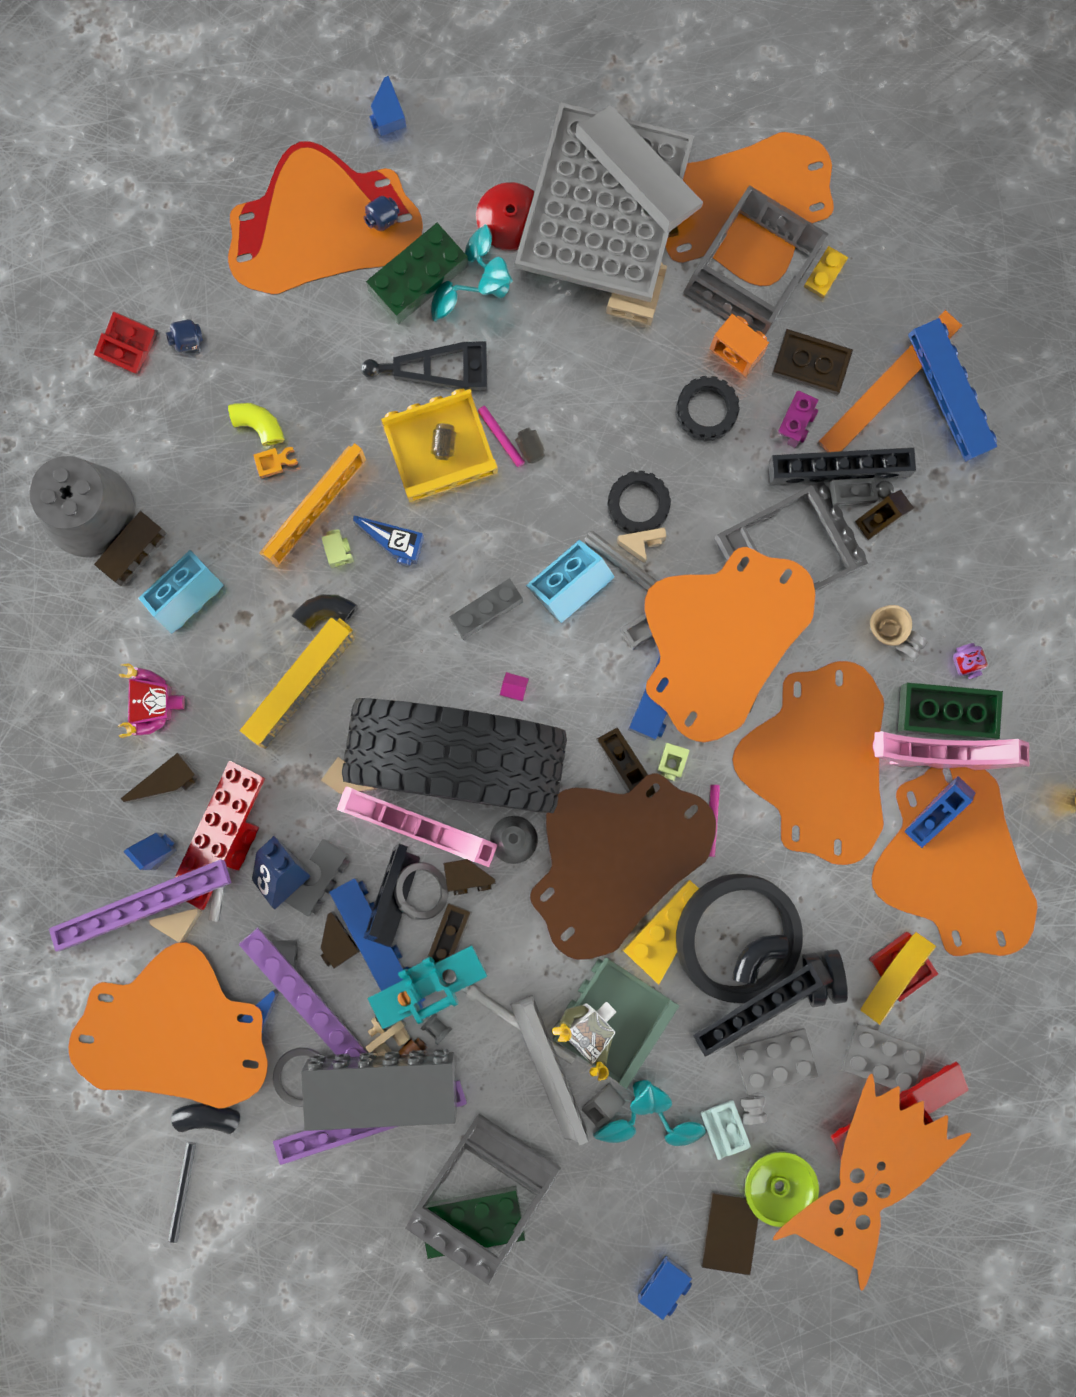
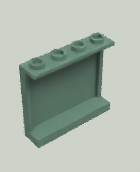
(638, 1019)

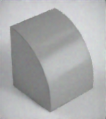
(603, 1106)

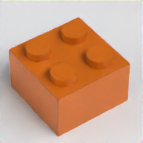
(739, 344)

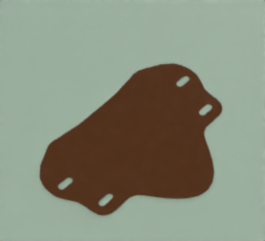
(617, 860)

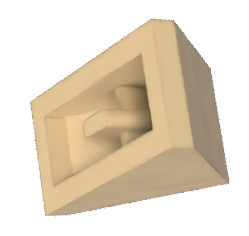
(177, 925)

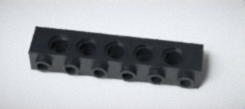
(842, 465)
(763, 1007)

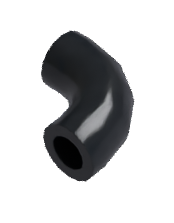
(324, 606)
(757, 954)
(205, 1116)

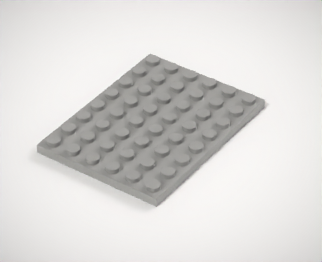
(586, 222)

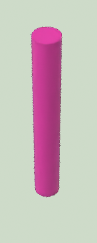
(501, 436)
(714, 804)

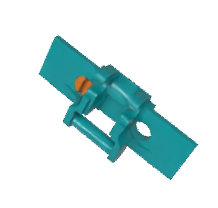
(422, 980)

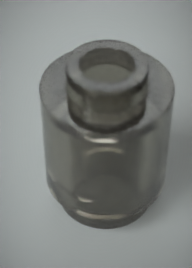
(443, 441)
(530, 445)

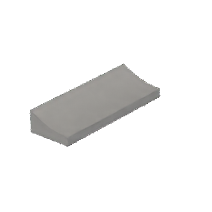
(638, 168)
(550, 1070)

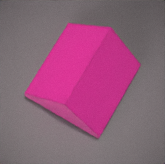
(514, 686)

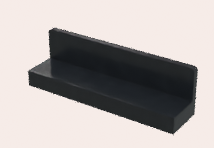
(385, 913)

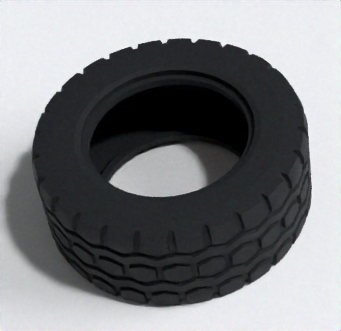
(454, 754)

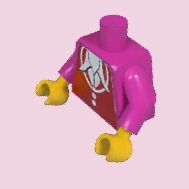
(148, 702)

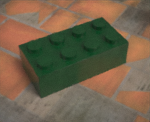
(417, 273)
(950, 711)
(482, 1216)

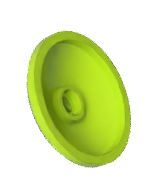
(797, 1192)

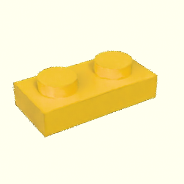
(825, 272)

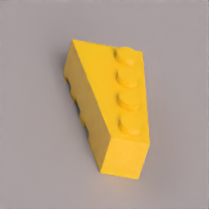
(655, 943)

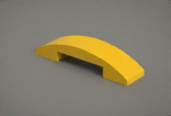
(897, 977)

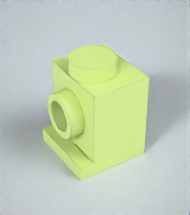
(336, 549)
(676, 753)

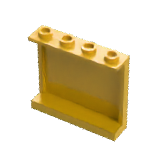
(411, 442)

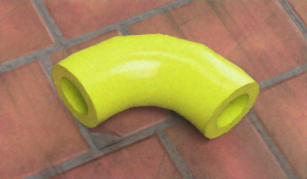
(259, 419)

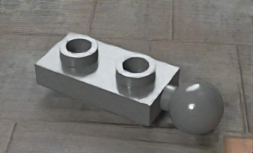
(859, 491)

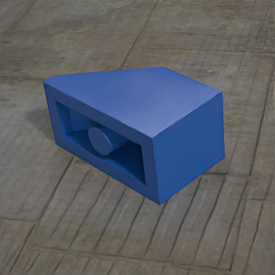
(386, 110)

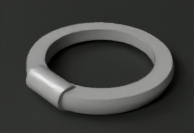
(409, 910)
(277, 1074)

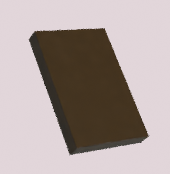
(812, 361)
(729, 1235)

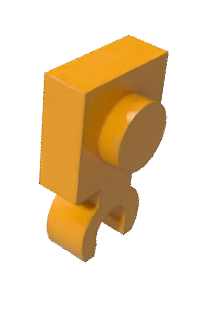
(271, 462)

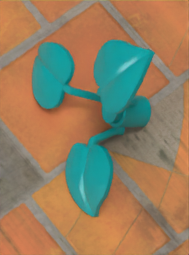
(493, 281)
(649, 1100)

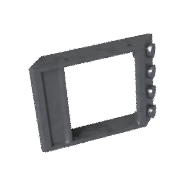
(730, 298)
(831, 517)
(509, 1157)

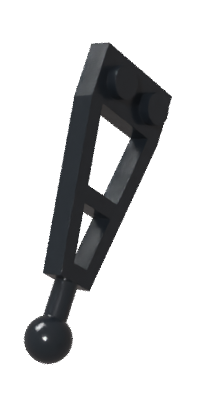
(473, 366)

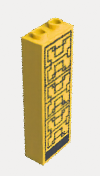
(298, 682)

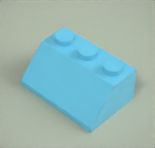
(570, 581)
(181, 592)

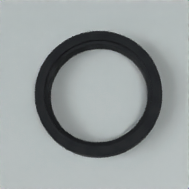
(702, 900)

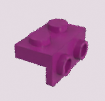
(797, 417)

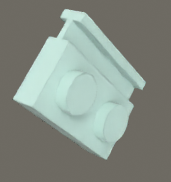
(725, 1129)

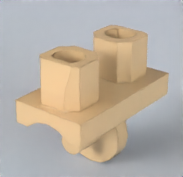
(379, 1045)

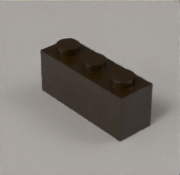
(131, 549)
(449, 934)

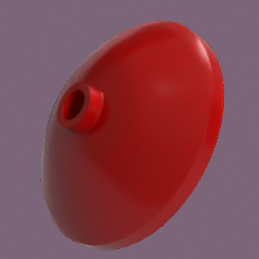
(504, 226)

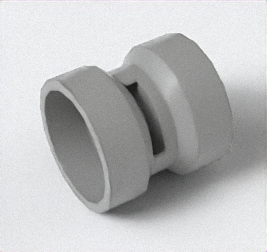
(910, 648)
(753, 1110)

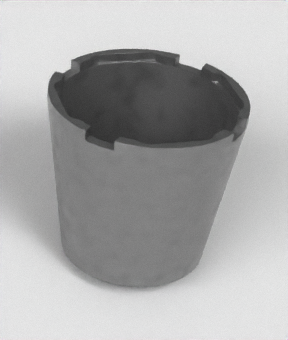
(94, 513)

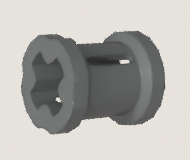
(436, 1028)

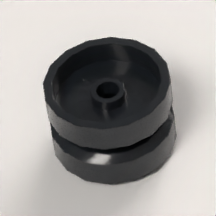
(836, 990)

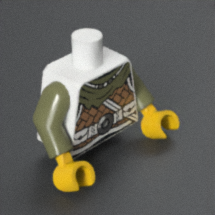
(588, 1034)

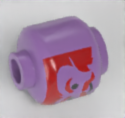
(970, 660)

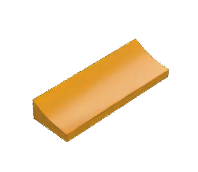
(313, 505)

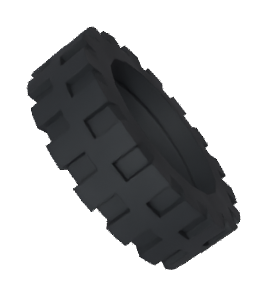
(705, 384)
(638, 478)

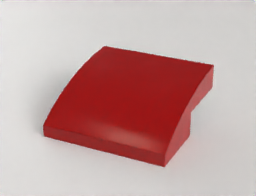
(125, 342)
(885, 957)

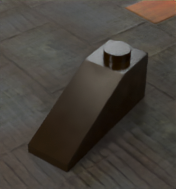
(623, 760)
(167, 779)

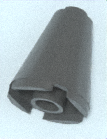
(523, 848)

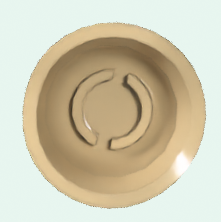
(891, 624)

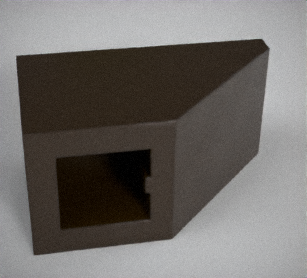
(464, 875)

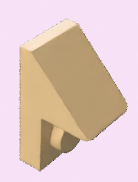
(635, 542)

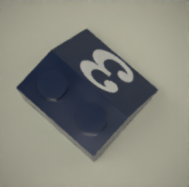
(277, 872)

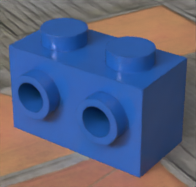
(665, 1288)

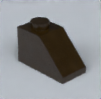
(884, 514)
(336, 942)

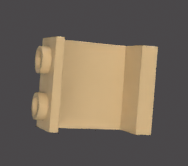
(637, 309)

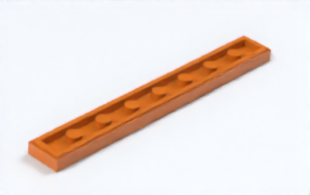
(879, 395)

